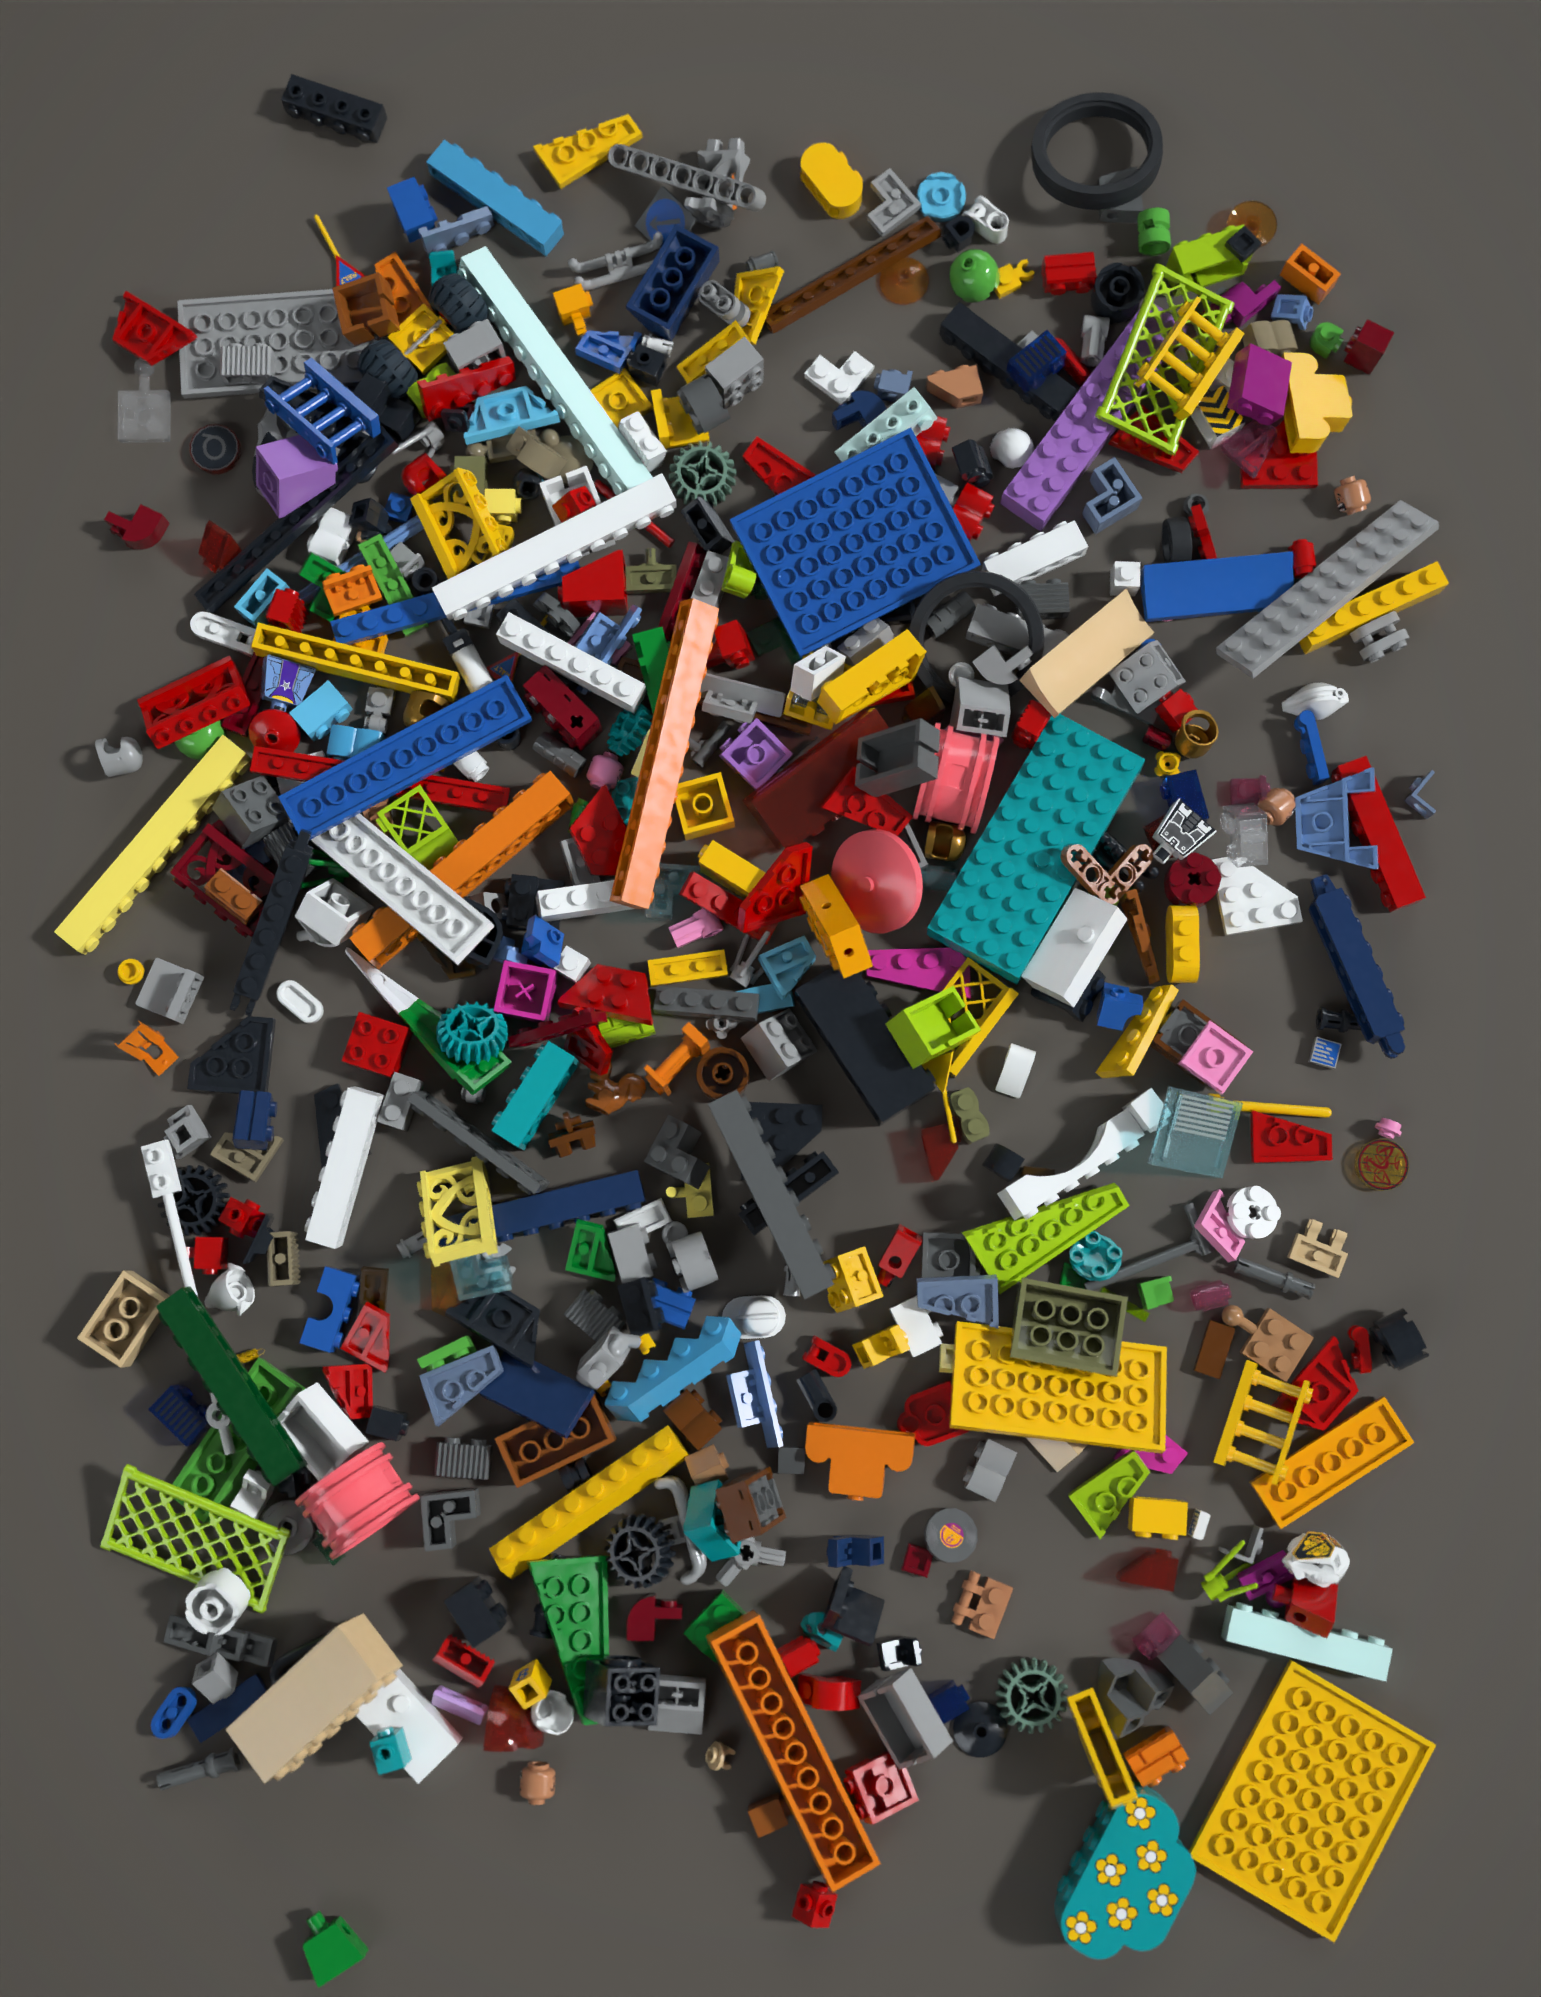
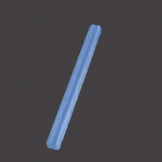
(398, 535)

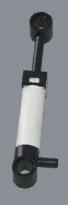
(463, 652)

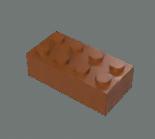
(536, 1451)

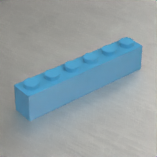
(505, 202)

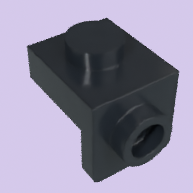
(457, 419)
(899, 1653)

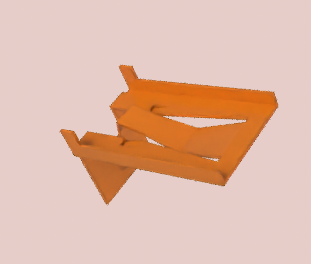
(162, 1062)

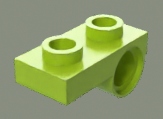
(739, 572)

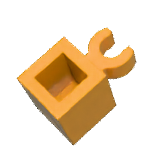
(573, 306)

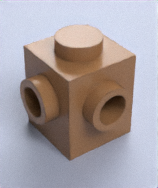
(707, 1465)

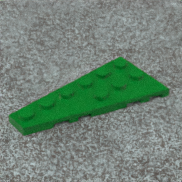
(576, 1611)

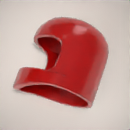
(419, 471)

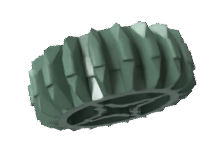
(705, 454)
(1026, 1705)

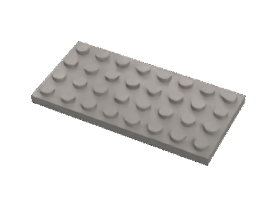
(290, 322)

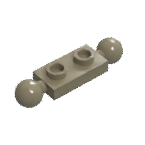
(496, 447)

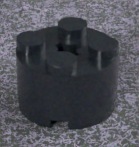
(1117, 292)
(1400, 1340)

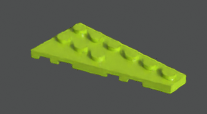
(1022, 1246)

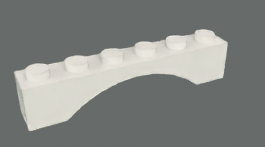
(1030, 1191)

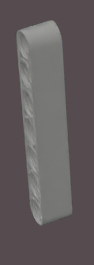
(696, 181)

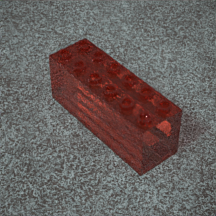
(791, 799)

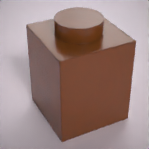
(769, 1814)

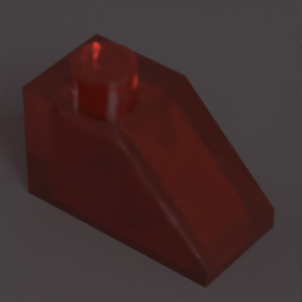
(217, 547)
(939, 1148)
(1151, 1570)

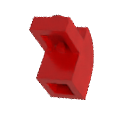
(829, 1693)

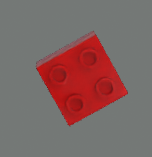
(377, 1045)

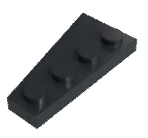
(280, 386)

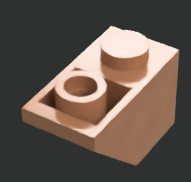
(956, 387)

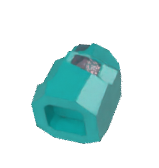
(812, 1628)

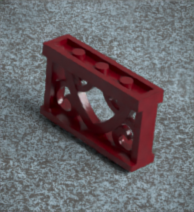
(221, 846)

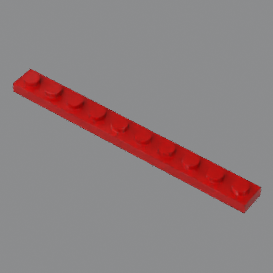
(438, 789)

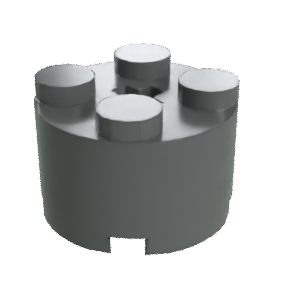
(703, 404)

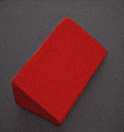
(1073, 366)

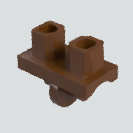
(561, 1139)

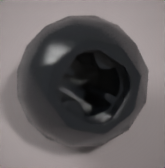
(527, 484)

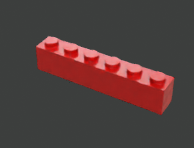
(1376, 826)

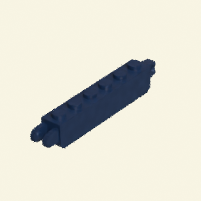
(1356, 967)

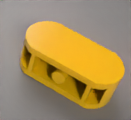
(831, 180)
(1182, 944)

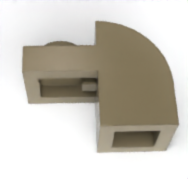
(535, 454)

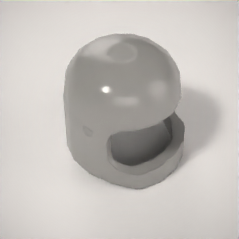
(119, 760)

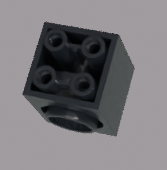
(621, 1691)

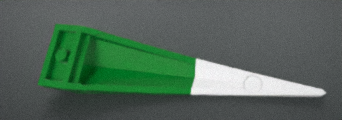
(423, 1022)

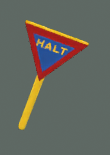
(344, 271)
(507, 665)

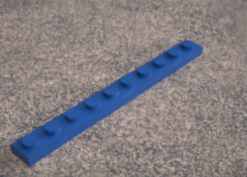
(424, 610)

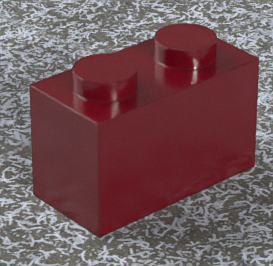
(1367, 346)

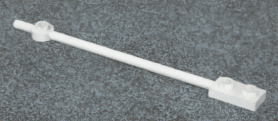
(163, 1183)

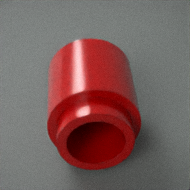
(1303, 557)

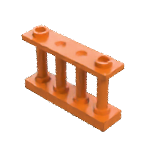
(692, 1046)

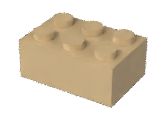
(124, 1319)

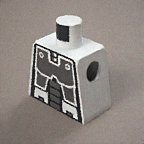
(1180, 832)

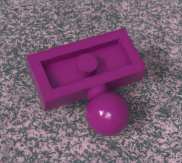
(1266, 1575)

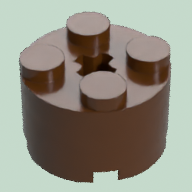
(724, 1059)

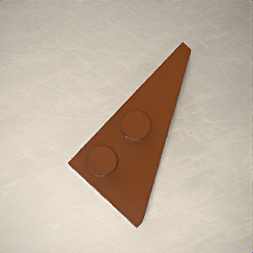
(1140, 933)

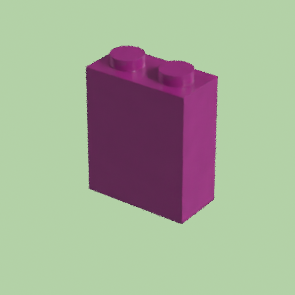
(1259, 384)

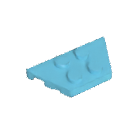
(505, 411)

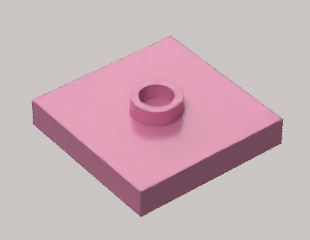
(1215, 1057)

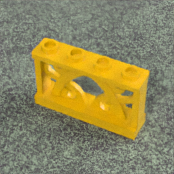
(438, 533)

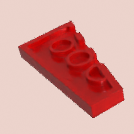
(774, 467)

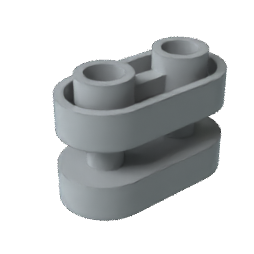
(724, 303)
(1375, 650)

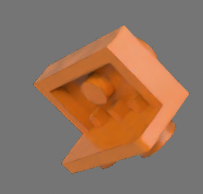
(351, 589)

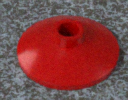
(277, 723)

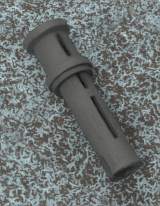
(211, 1766)

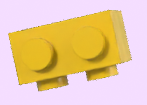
(1157, 1516)

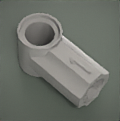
(1094, 335)

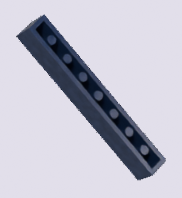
(563, 1205)

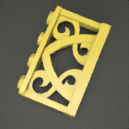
(474, 1179)

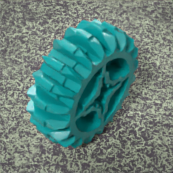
(465, 1030)

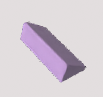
(459, 1705)

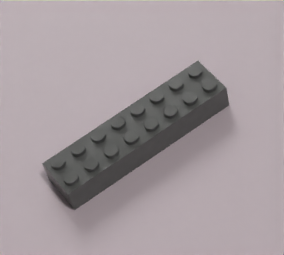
(770, 1193)

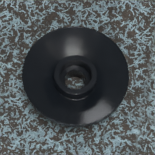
(980, 1715)

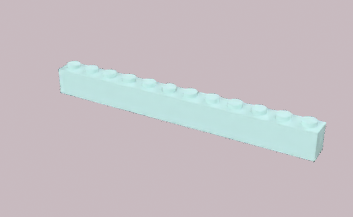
(553, 373)

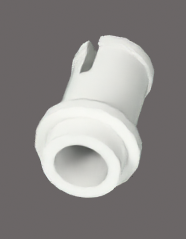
(658, 344)

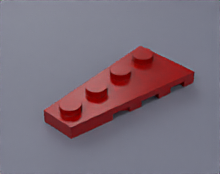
(464, 387)

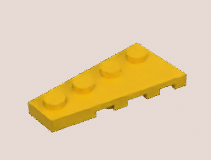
(1137, 1037)

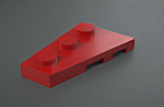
(1179, 462)
(856, 804)

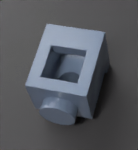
(892, 384)

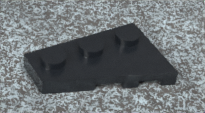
(327, 1109)

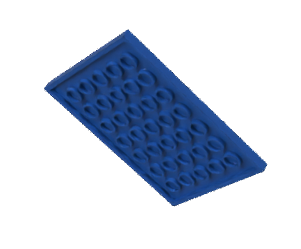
(854, 542)

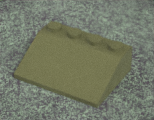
(1068, 1327)

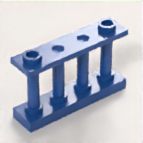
(332, 391)

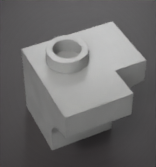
(186, 1132)

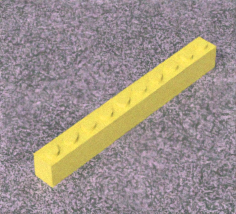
(153, 846)

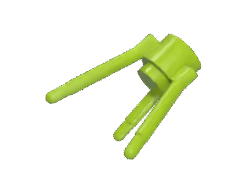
(1217, 1585)

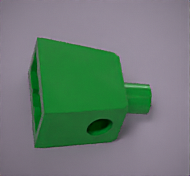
(331, 1947)

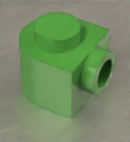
(1326, 339)

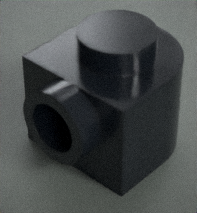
(958, 233)

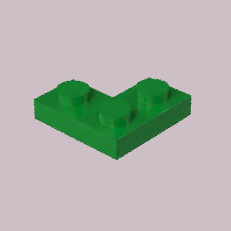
(316, 570)

